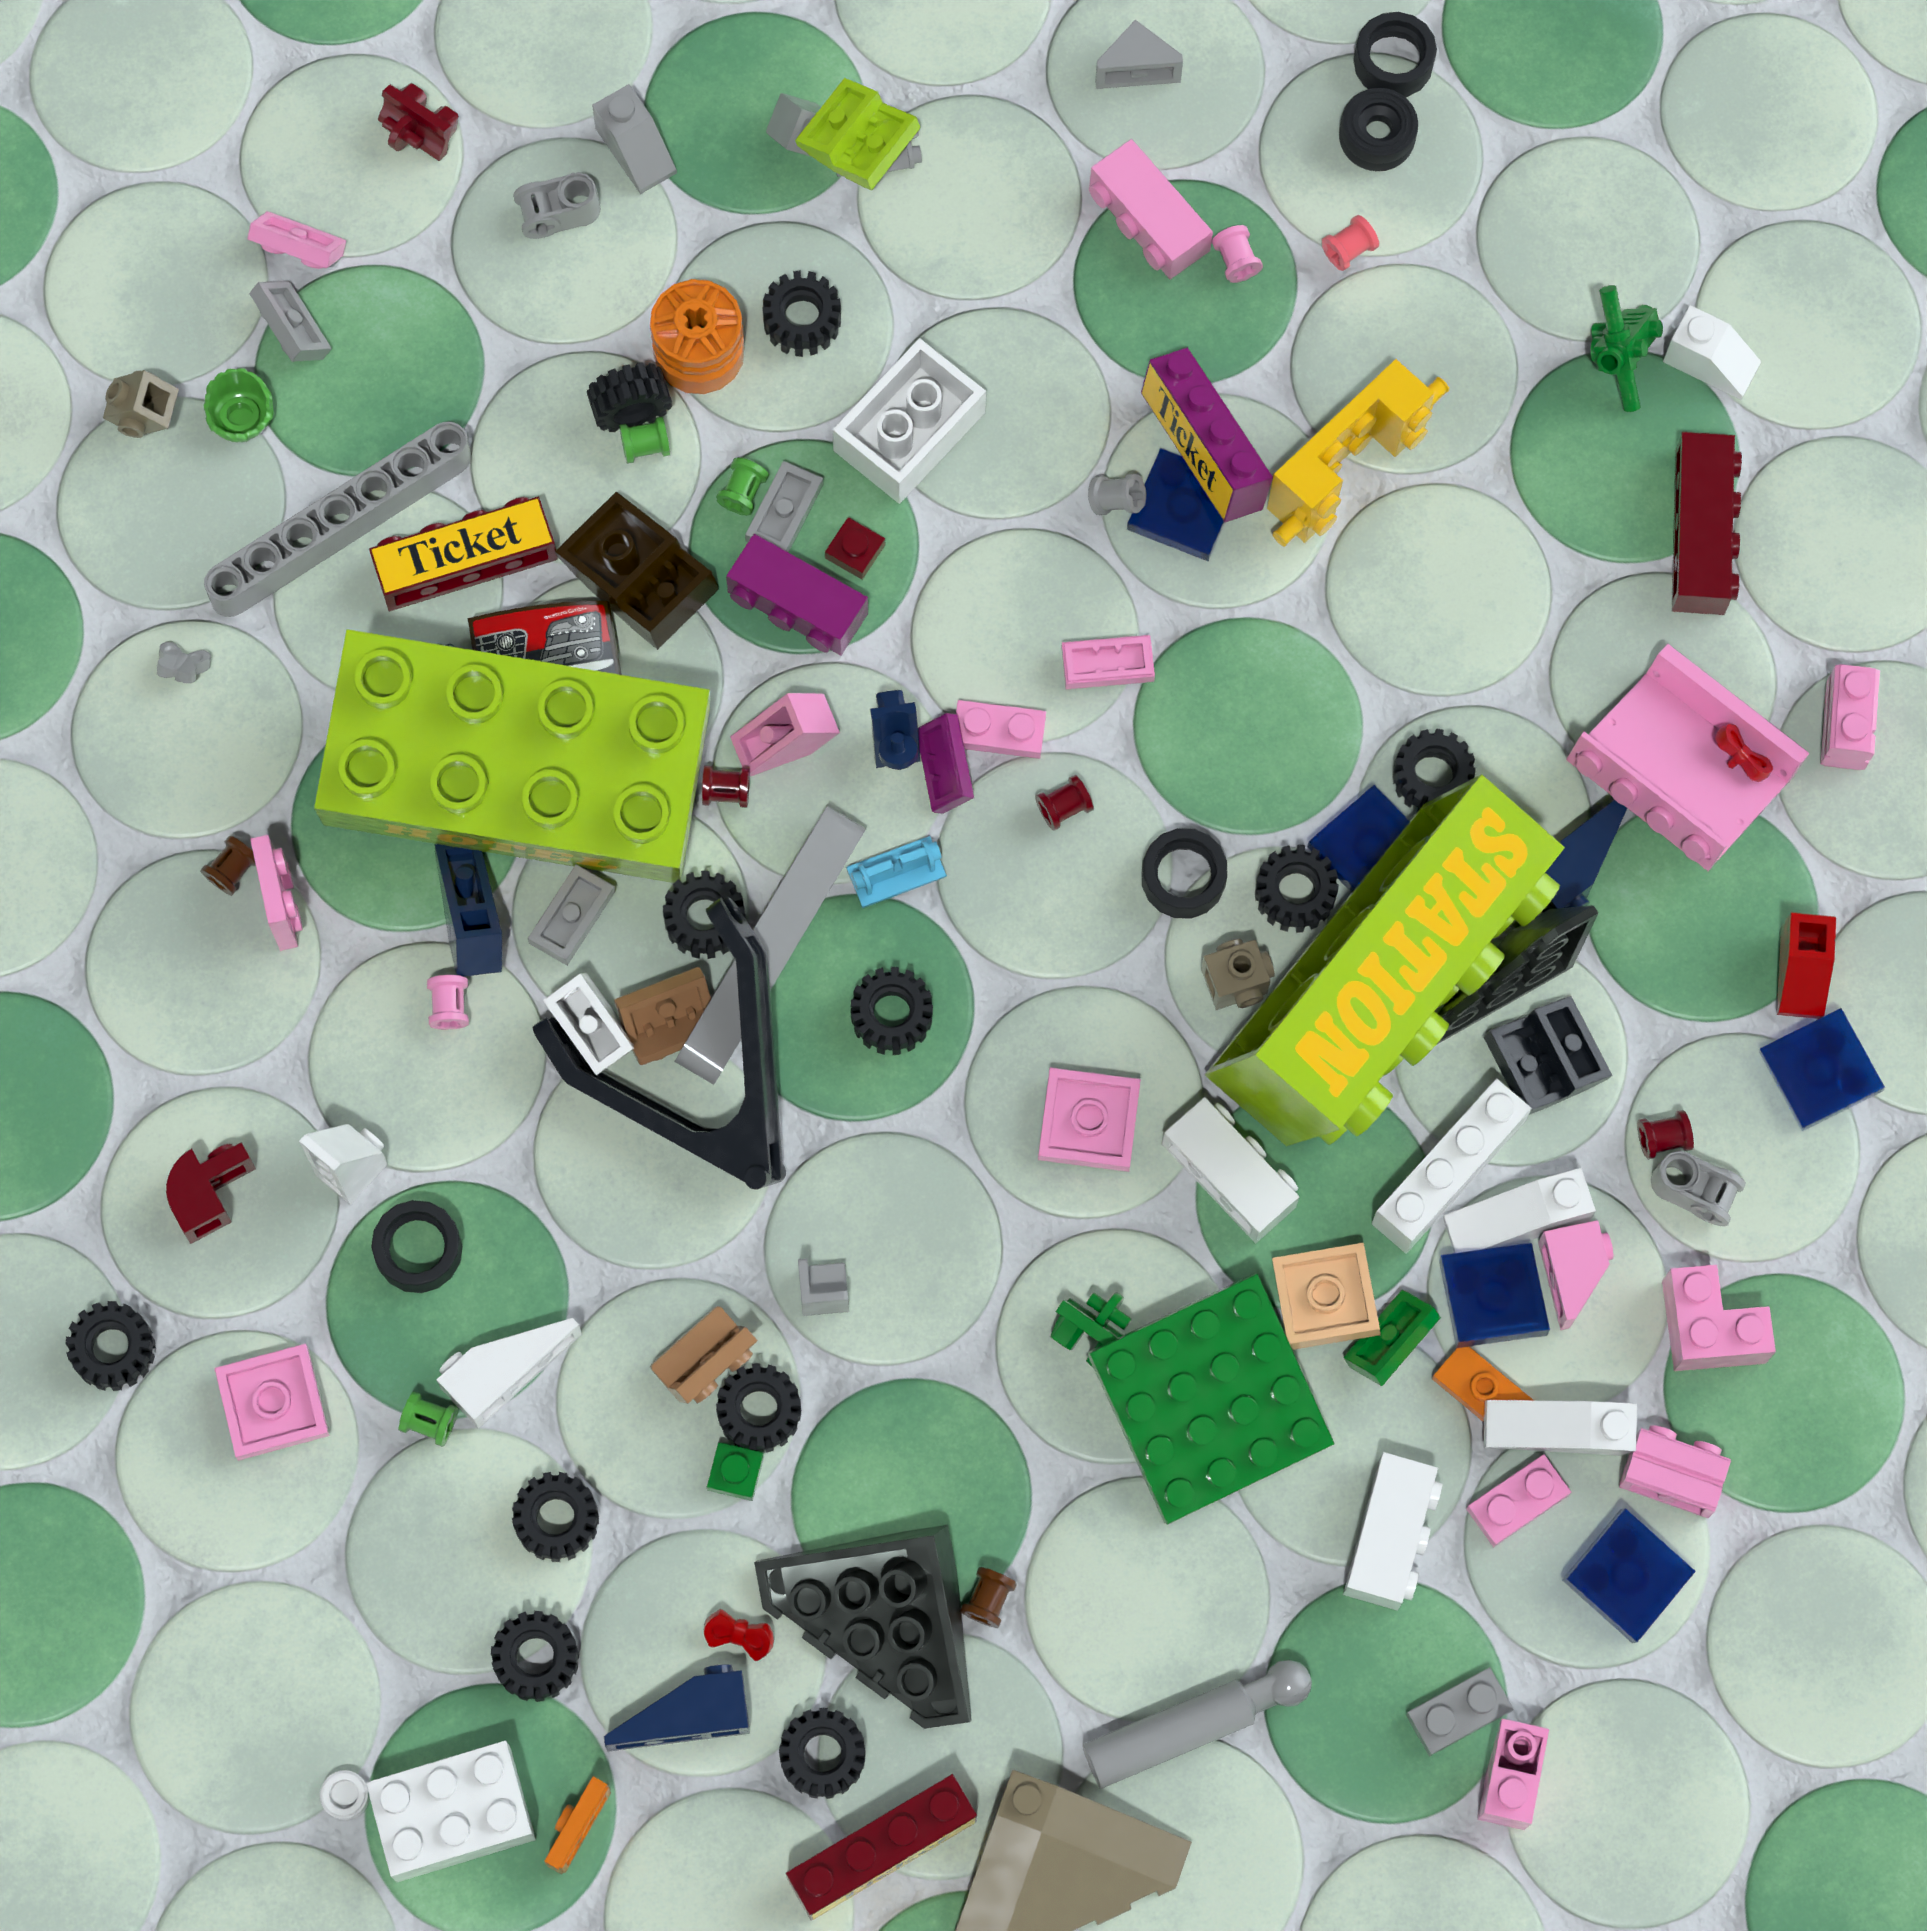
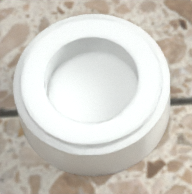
(344, 1795)

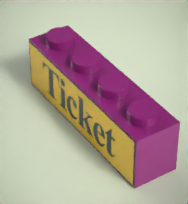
(1206, 435)

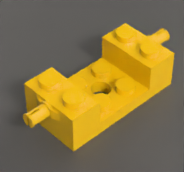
(1389, 410)

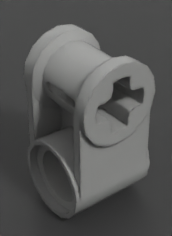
(554, 205)
(1700, 1188)

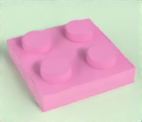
(274, 880)
(1089, 1119)
(271, 1402)

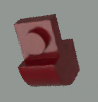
(193, 1188)

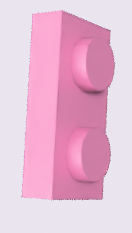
(287, 236)
(1001, 728)
(1518, 1500)

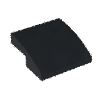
(1548, 1055)

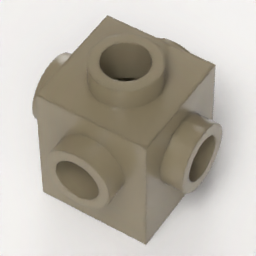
(140, 403)
(1237, 974)

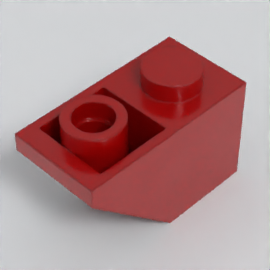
(1805, 964)

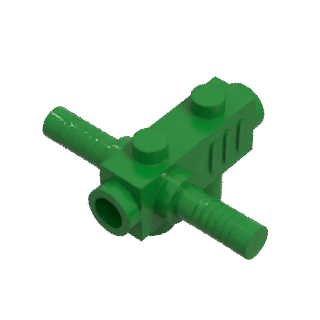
(1623, 341)

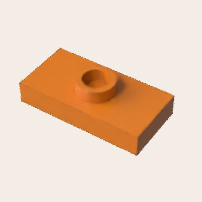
(1474, 1381)
(575, 1825)

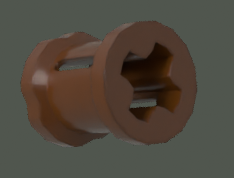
(229, 865)
(988, 1597)

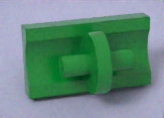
(1076, 1320)

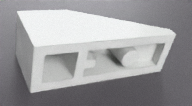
(344, 1159)
(1521, 1213)
(498, 1370)
(1561, 1426)

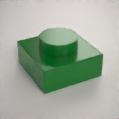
(735, 1471)

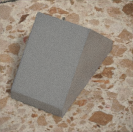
(1138, 60)

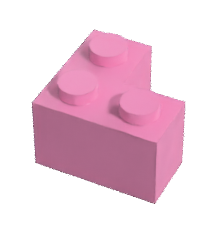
(1706, 1334)

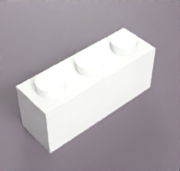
(1231, 1169)
(1393, 1532)

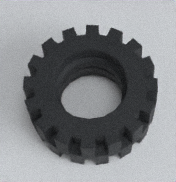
(1426, 746)

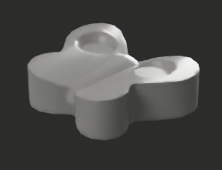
(181, 665)

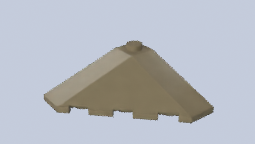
(1065, 1862)

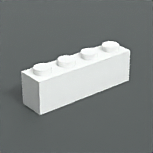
(1451, 1166)

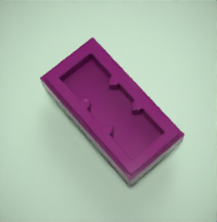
(944, 763)

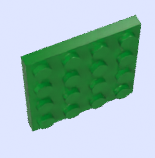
(1210, 1398)

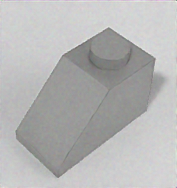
(633, 138)

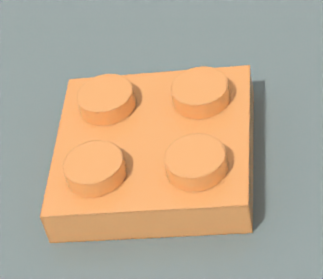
(1326, 1296)

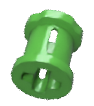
(644, 440)
(742, 486)
(444, 1417)

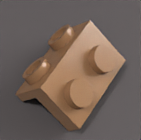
(663, 1014)
(702, 1355)

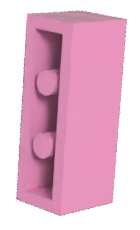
(1149, 210)

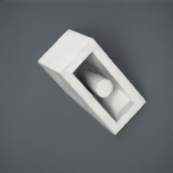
(1712, 353)
(589, 1022)

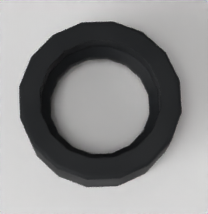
(1400, 26)
(1184, 840)
(406, 1213)

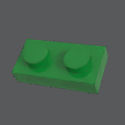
(1401, 1330)

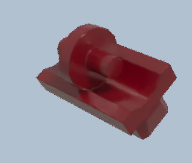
(414, 124)

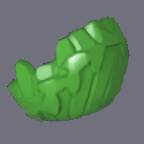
(238, 405)

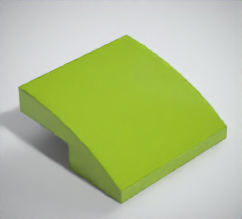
(857, 134)

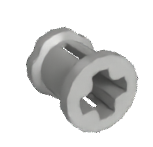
(1117, 494)

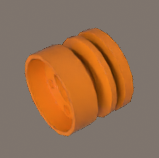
(697, 357)

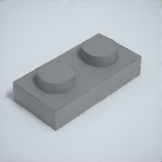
(290, 321)
(785, 506)
(571, 914)
(1459, 1711)

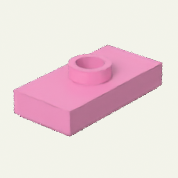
(1108, 662)

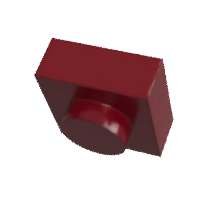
(855, 548)

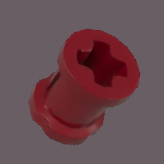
(725, 786)
(1064, 802)
(1665, 1134)

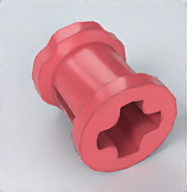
(1350, 242)

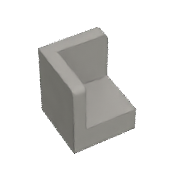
(790, 119)
(823, 1288)

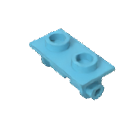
(896, 871)

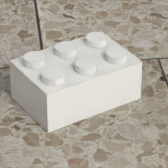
(909, 420)
(450, 1811)

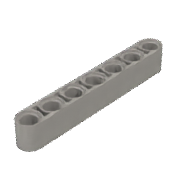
(329, 537)
(779, 933)

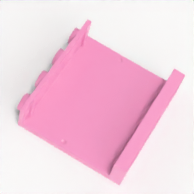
(1666, 767)

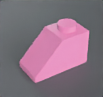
(785, 732)
(1574, 1264)

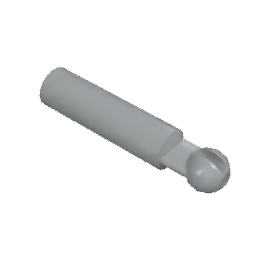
(1193, 1723)

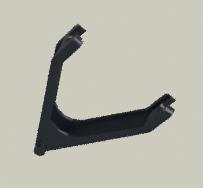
(752, 1140)

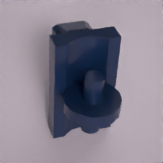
(894, 731)

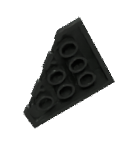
(1530, 960)
(884, 1610)

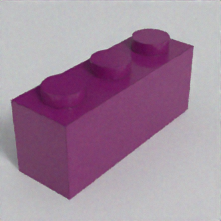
(796, 595)

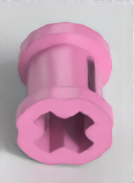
(1237, 253)
(448, 1002)

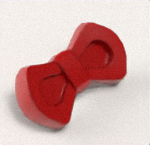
(1755, 765)
(724, 1629)

